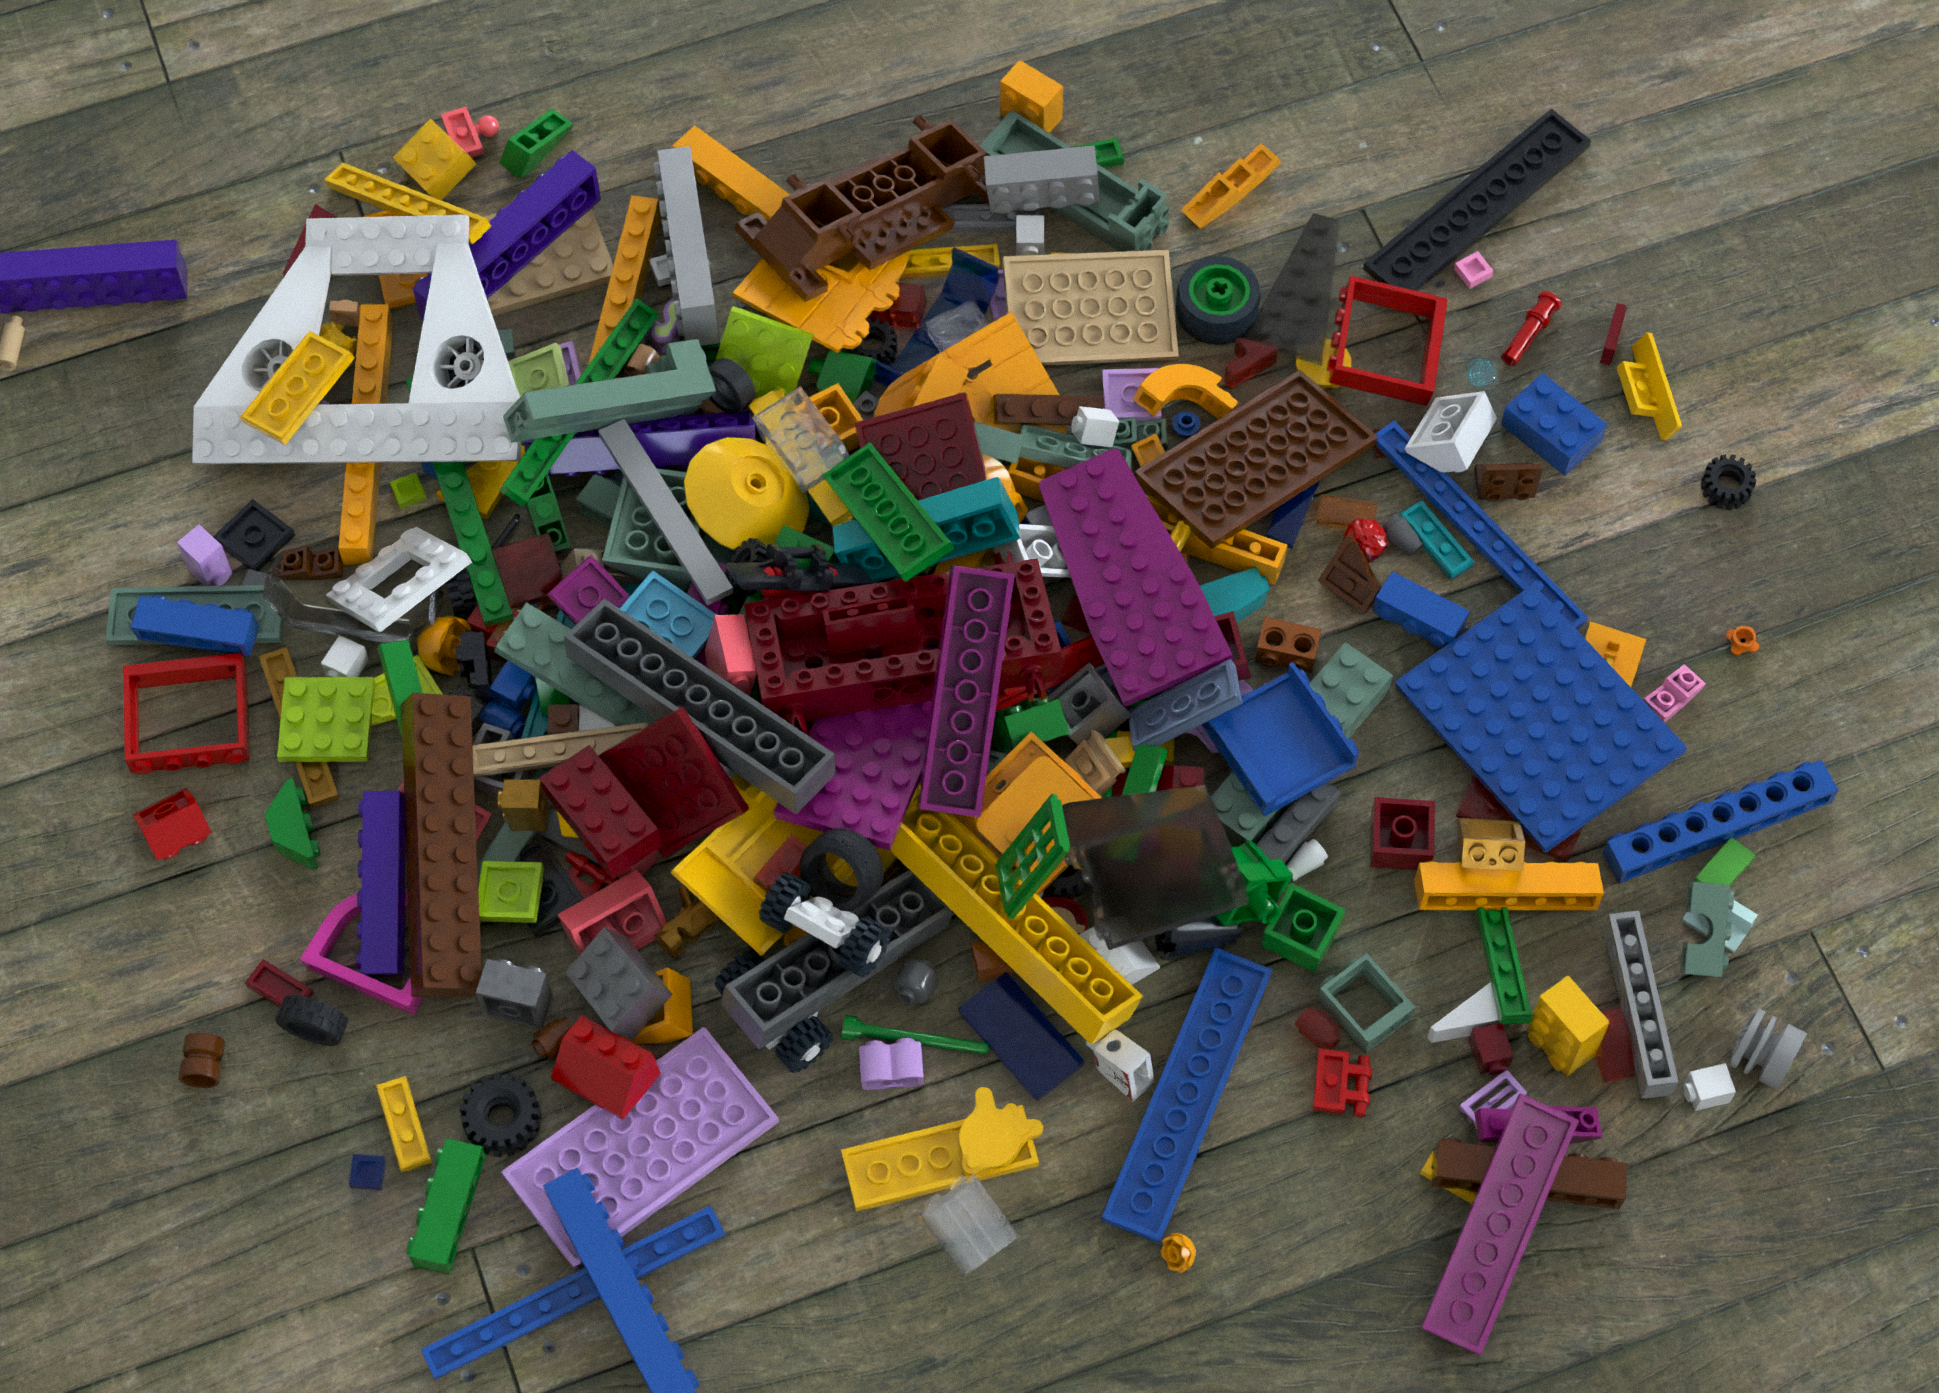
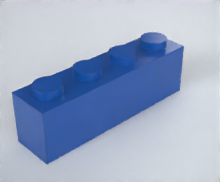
(195, 625)

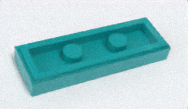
(1438, 540)

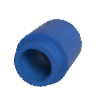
(503, 717)

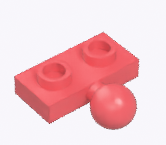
(463, 131)

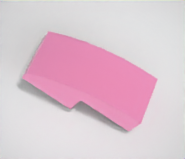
(1674, 693)

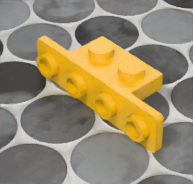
(1648, 387)

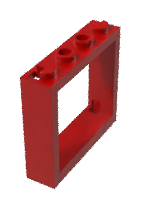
(1398, 299)
(182, 672)

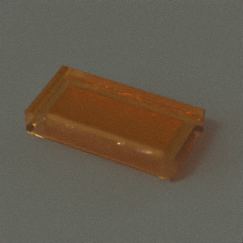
(1342, 511)

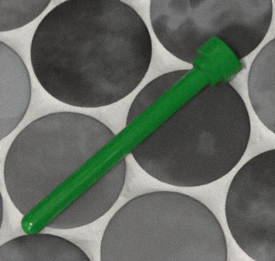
(855, 1029)

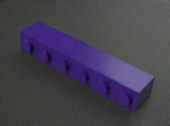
(382, 884)

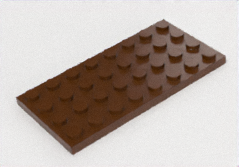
(1255, 458)

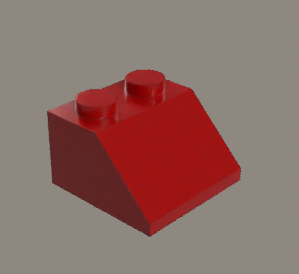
(172, 824)

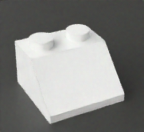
(1131, 960)

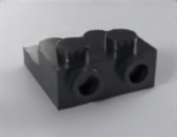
(475, 664)

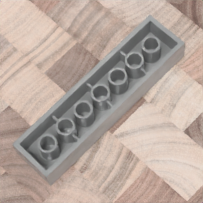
(686, 246)

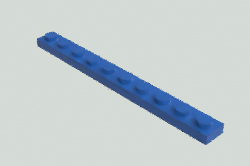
(1474, 523)
(566, 1295)

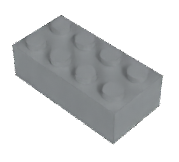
(1042, 179)

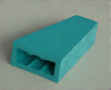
(1237, 593)

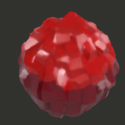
(1369, 536)

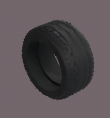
(857, 852)

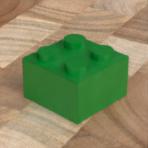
(1015, 723)
(1303, 928)

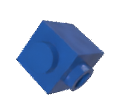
(513, 686)

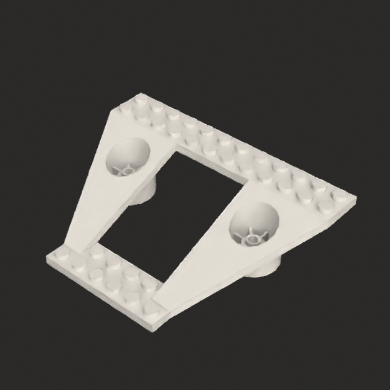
(437, 421)

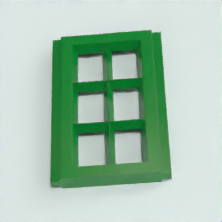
(1048, 861)

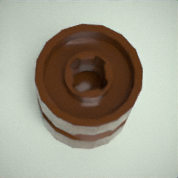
(202, 1058)

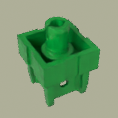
(1264, 883)

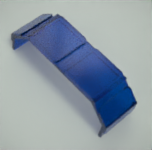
(966, 280)

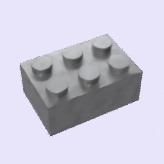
(618, 983)

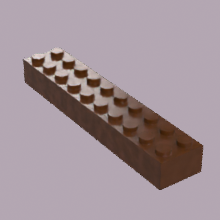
(441, 846)

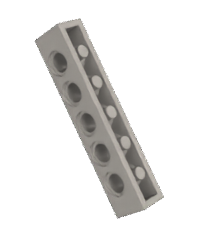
(1640, 1004)

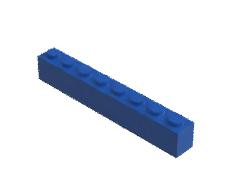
(617, 1285)

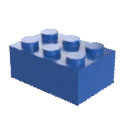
(1553, 424)

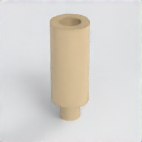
(11, 343)

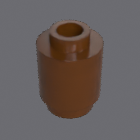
(549, 1038)

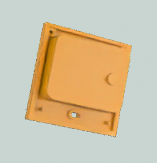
(1030, 777)

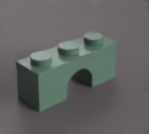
(1708, 955)

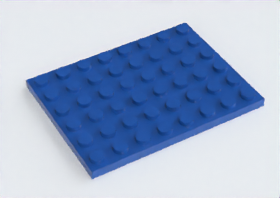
(1540, 718)

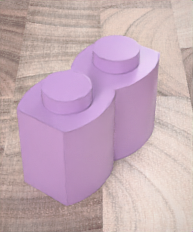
(891, 1065)

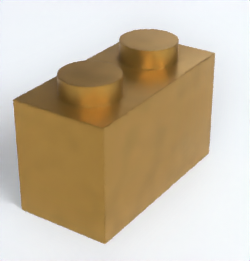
(524, 805)

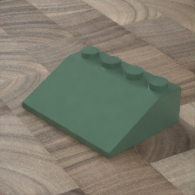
(637, 543)

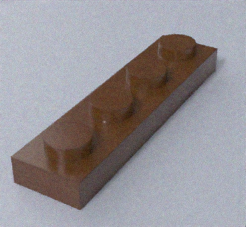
(1041, 408)

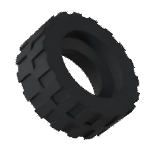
(311, 1020)

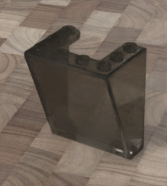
(1152, 861)

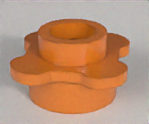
(1745, 633)

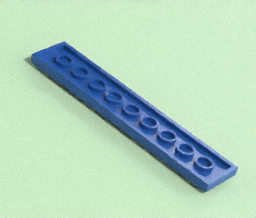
(1186, 1096)

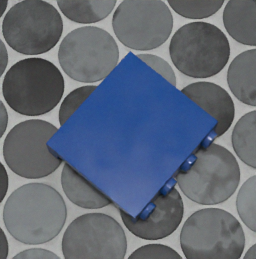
(1282, 741)

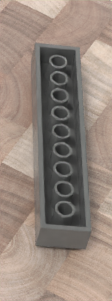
(733, 724)

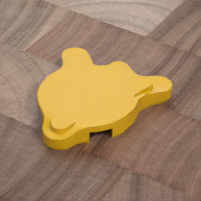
(993, 1135)

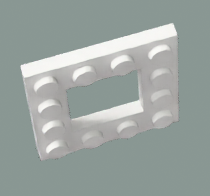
(440, 564)

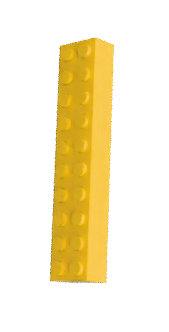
(1034, 943)

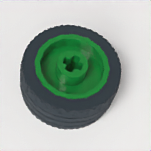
(1218, 300)

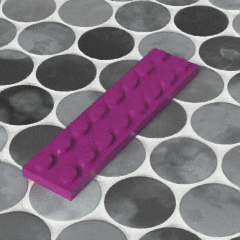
(1499, 1224)

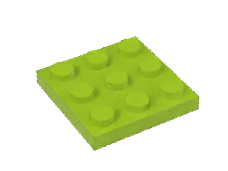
(766, 350)
(326, 719)

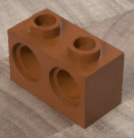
(1289, 637)

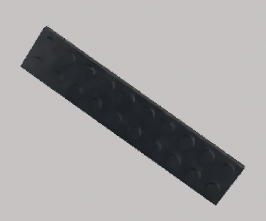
(1478, 203)

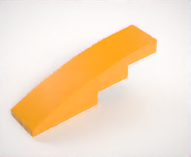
(1231, 187)

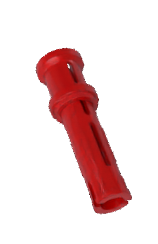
(1536, 319)

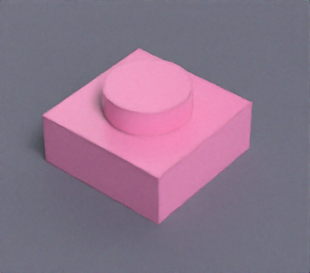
(1473, 270)

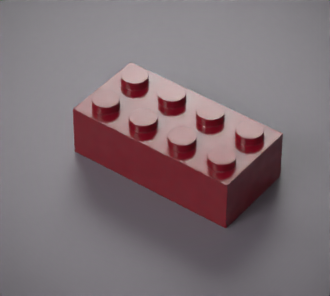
(601, 811)

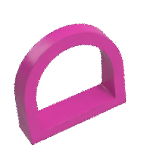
(324, 940)

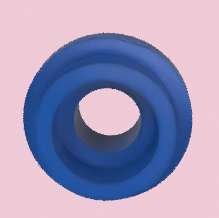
(1186, 431)

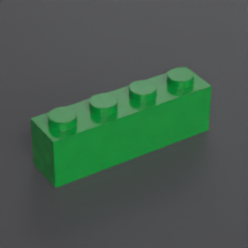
(446, 1206)

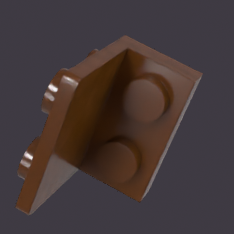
(1507, 480)

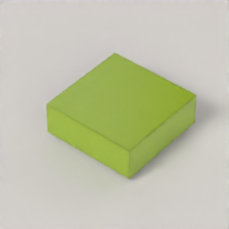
(408, 490)

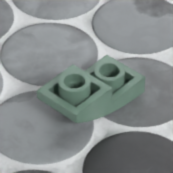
(1131, 431)

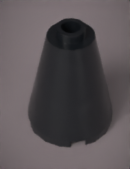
(1196, 938)

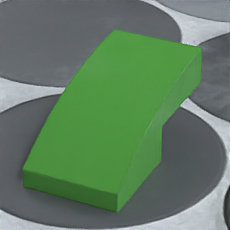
(1726, 864)

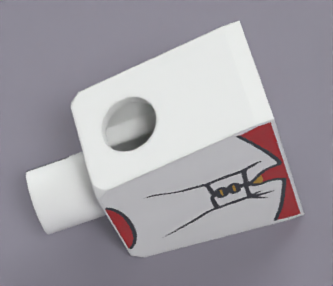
(1123, 1063)

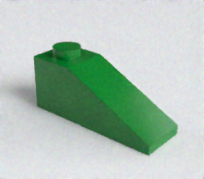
(534, 143)

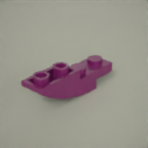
(1492, 1121)

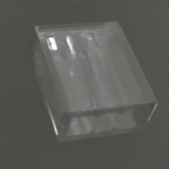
(968, 1224)

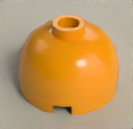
(438, 644)

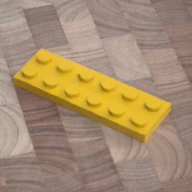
(916, 1165)

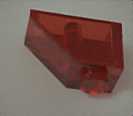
(1615, 1050)

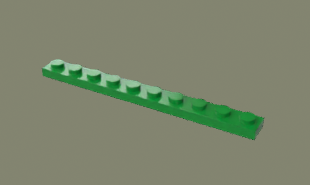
(604, 366)
(472, 540)

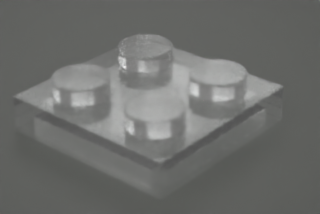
(955, 325)

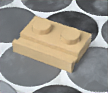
(1096, 763)

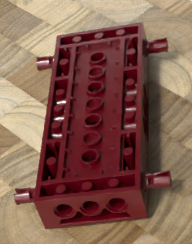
(791, 635)

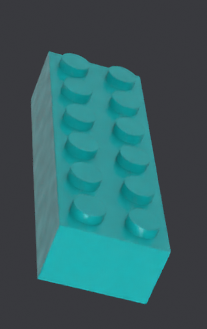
(968, 516)

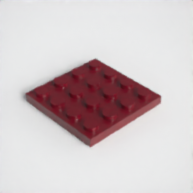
(928, 445)
(675, 780)

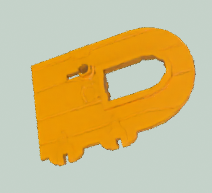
(835, 316)
(1012, 371)

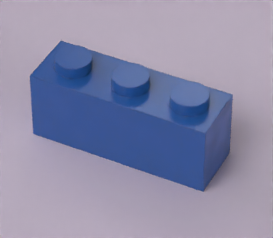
(1420, 610)

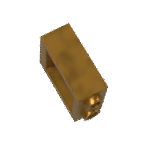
(1488, 839)

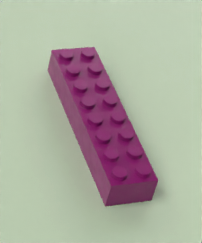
(965, 691)

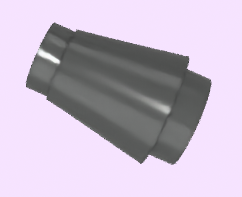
(1402, 534)

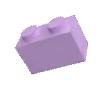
(204, 557)

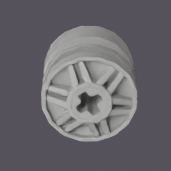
(1767, 1049)

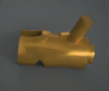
(689, 925)

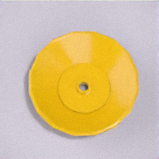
(729, 506)

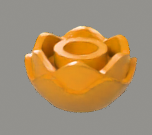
(1178, 1252)

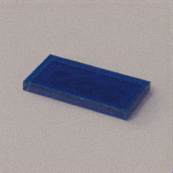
(1021, 1036)

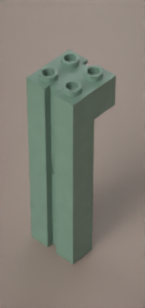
(1124, 215)
(669, 390)

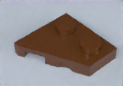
(1351, 576)

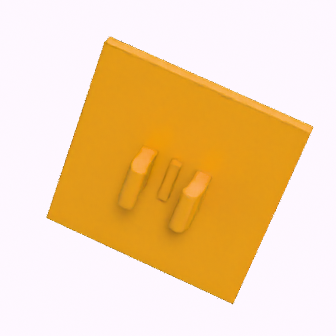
(1617, 645)

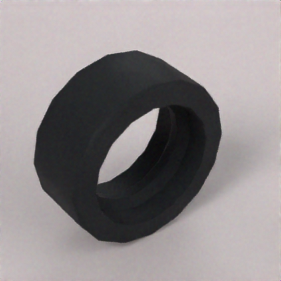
(740, 389)

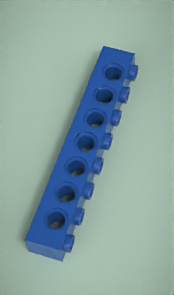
(1629, 864)

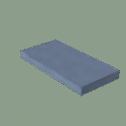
(1185, 706)

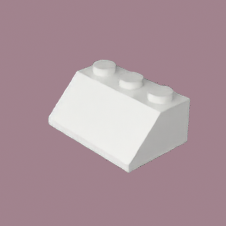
(1452, 431)
(1039, 543)

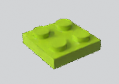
(510, 891)

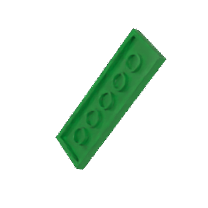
(888, 512)

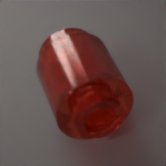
(1318, 1028)

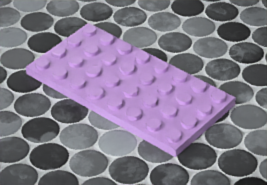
(670, 1140)

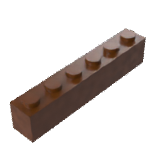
(1576, 1182)

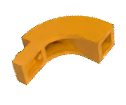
(1184, 383)

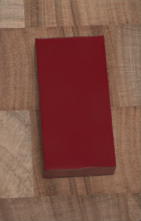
(1613, 334)
(275, 984)

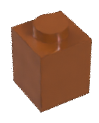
(987, 963)

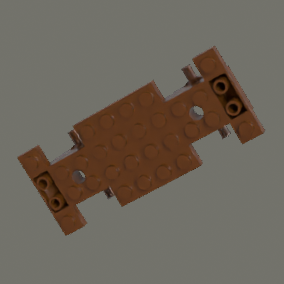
(870, 208)

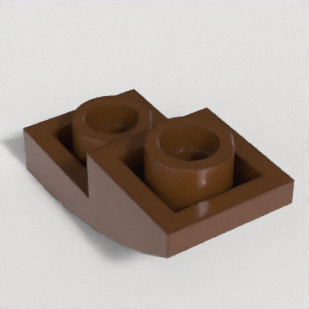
(311, 565)

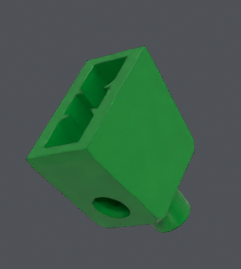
(850, 371)

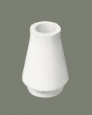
(1306, 859)

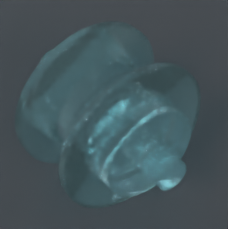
(1482, 372)

